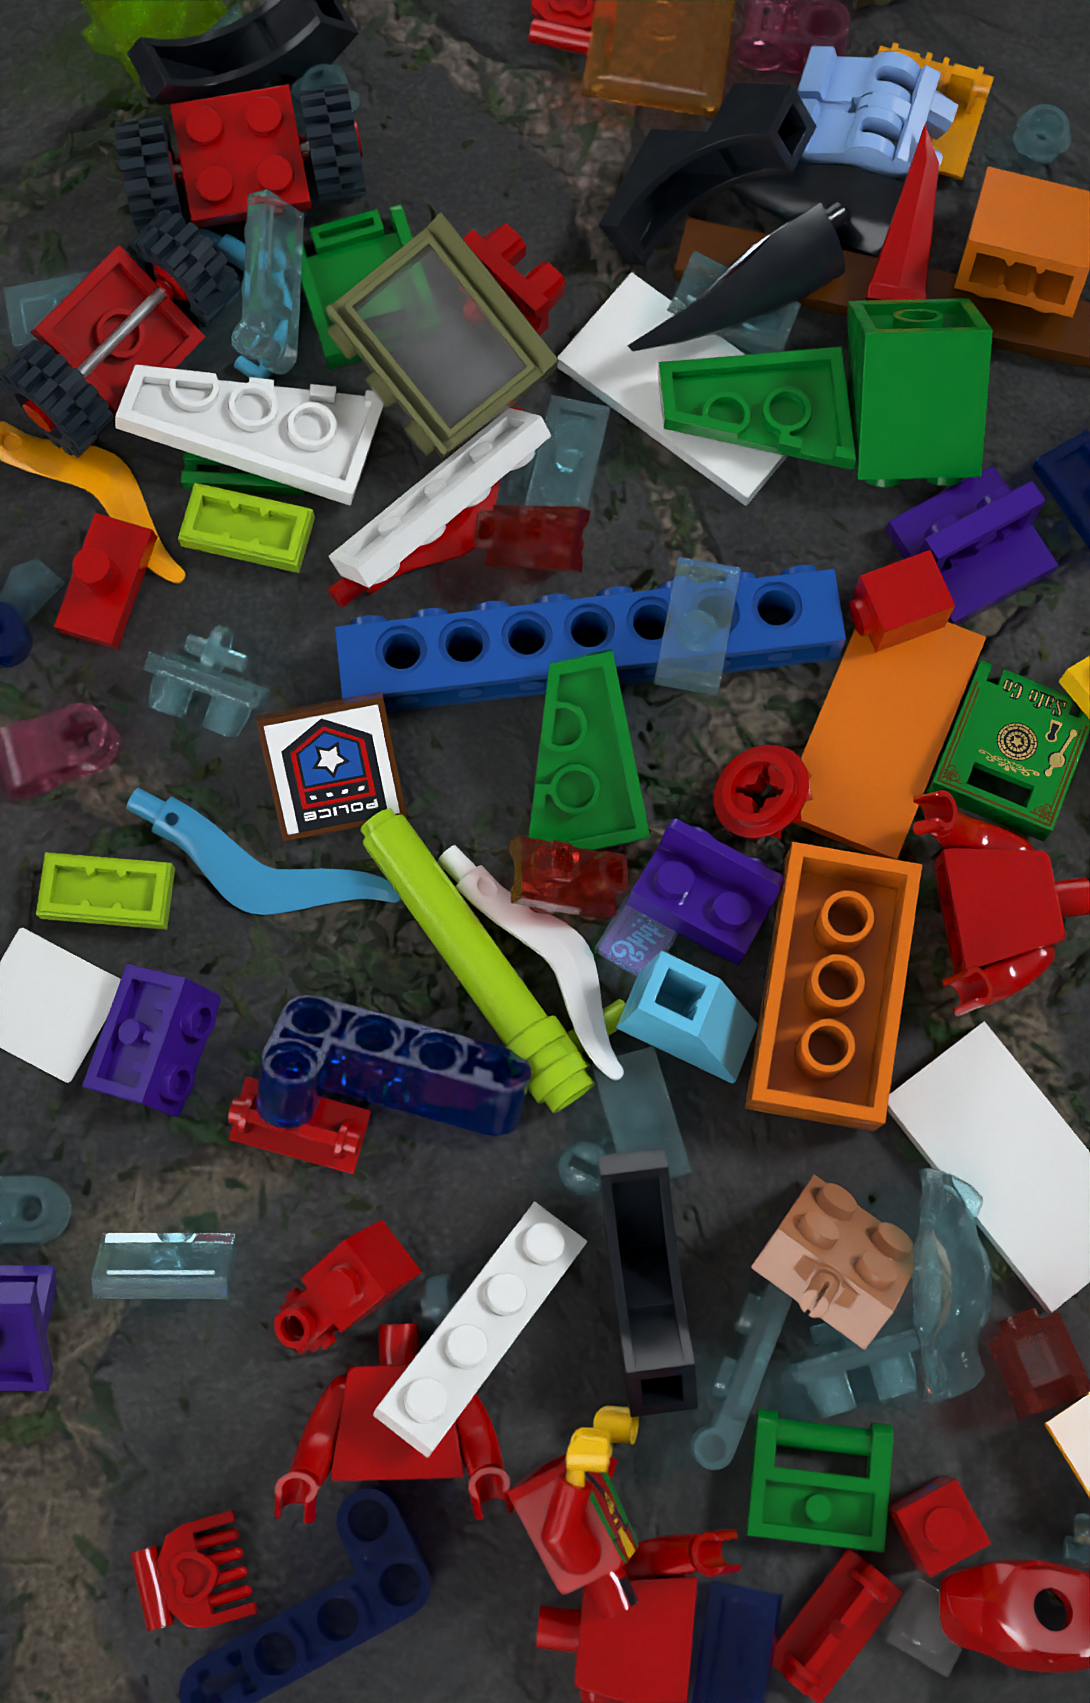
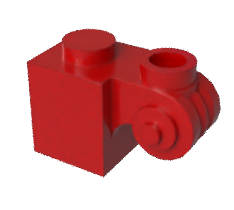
(344, 1289)

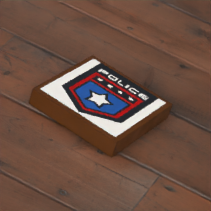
(330, 765)

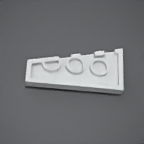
(280, 433)

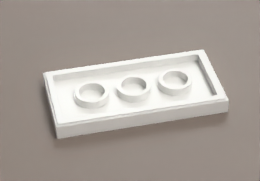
(630, 384)
(996, 1130)

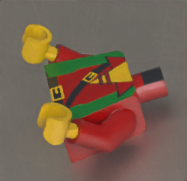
(578, 1516)

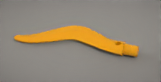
(96, 472)

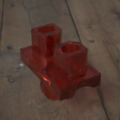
(532, 537)
(566, 878)

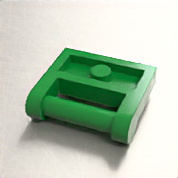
(819, 1504)

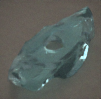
(949, 1286)

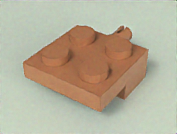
(838, 1261)

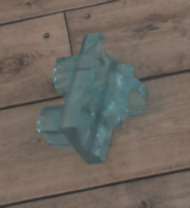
(178, 677)
(827, 1376)

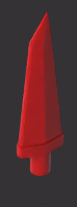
(905, 254)

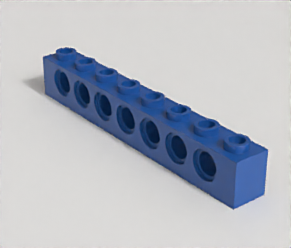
(499, 672)

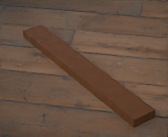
(1013, 325)

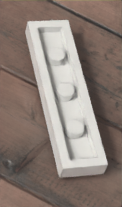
(437, 498)
(479, 1330)

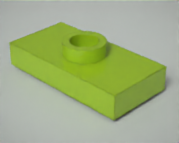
(246, 527)
(105, 890)

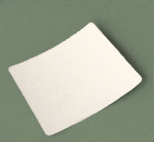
(51, 1004)

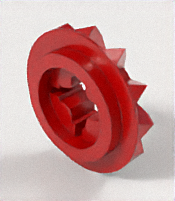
(749, 775)

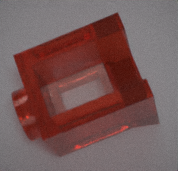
(1038, 1363)

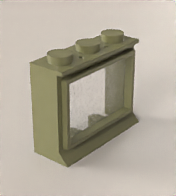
(440, 339)

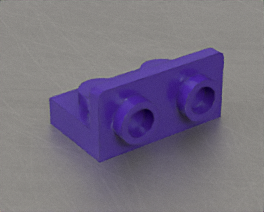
(706, 890)
(153, 1040)

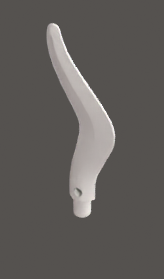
(555, 942)

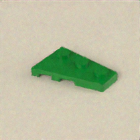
(764, 402)
(586, 761)

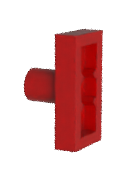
(105, 581)

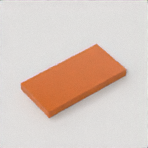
(884, 736)

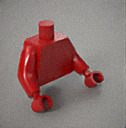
(995, 903)
(357, 1446)
(648, 1647)

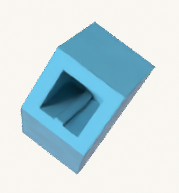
(689, 1016)

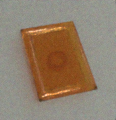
(660, 53)

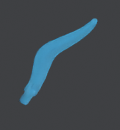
(244, 879)

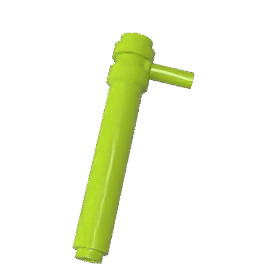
(554, 1055)

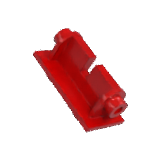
(329, 1138)
(834, 1625)

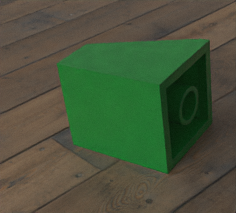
(918, 389)

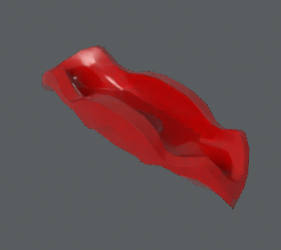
(994, 1614)

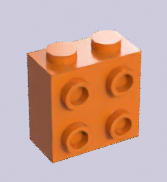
(1028, 243)

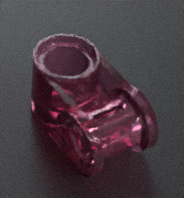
(790, 32)
(46, 753)

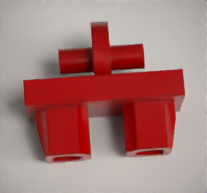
(531, 294)

